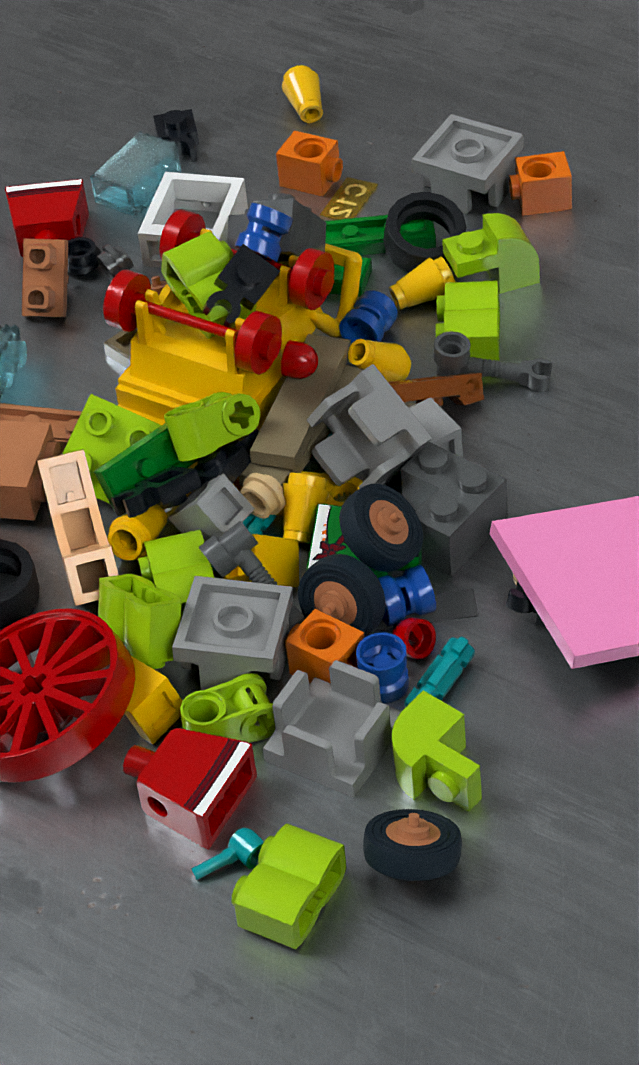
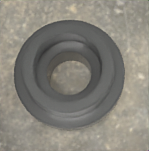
(114, 260)

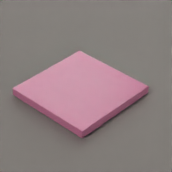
(580, 576)

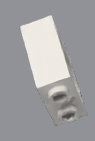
(190, 193)

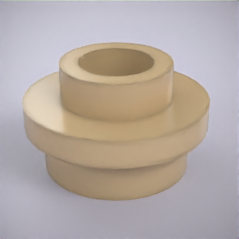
(263, 494)

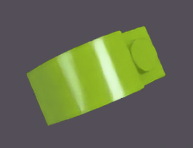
(498, 249)
(428, 751)

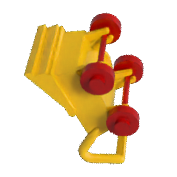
(180, 365)

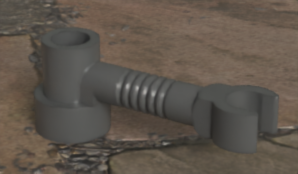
(454, 358)
(234, 550)

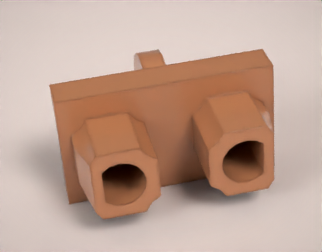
(45, 277)

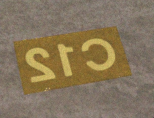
(348, 199)

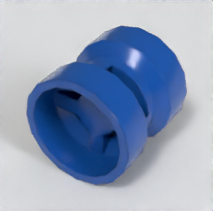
(262, 242)
(370, 318)
(407, 595)
(386, 658)

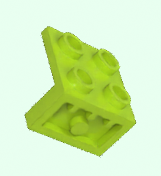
(104, 433)

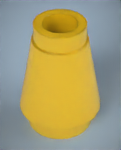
(302, 90)
(422, 283)
(387, 357)
(301, 501)
(129, 534)

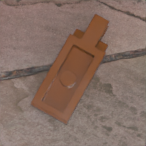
(460, 388)

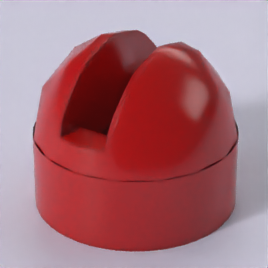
(298, 360)
(418, 631)

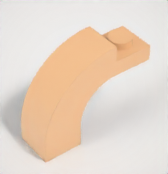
(77, 524)

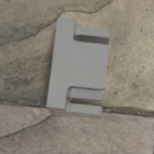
(466, 158)
(369, 429)
(233, 629)
(331, 729)

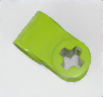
(211, 423)
(230, 710)

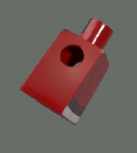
(48, 210)
(192, 781)

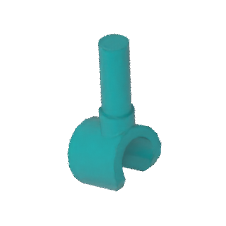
(242, 845)

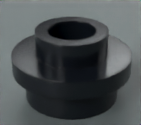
(82, 256)

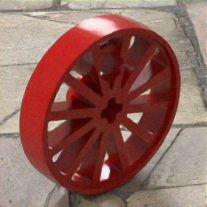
(51, 690)

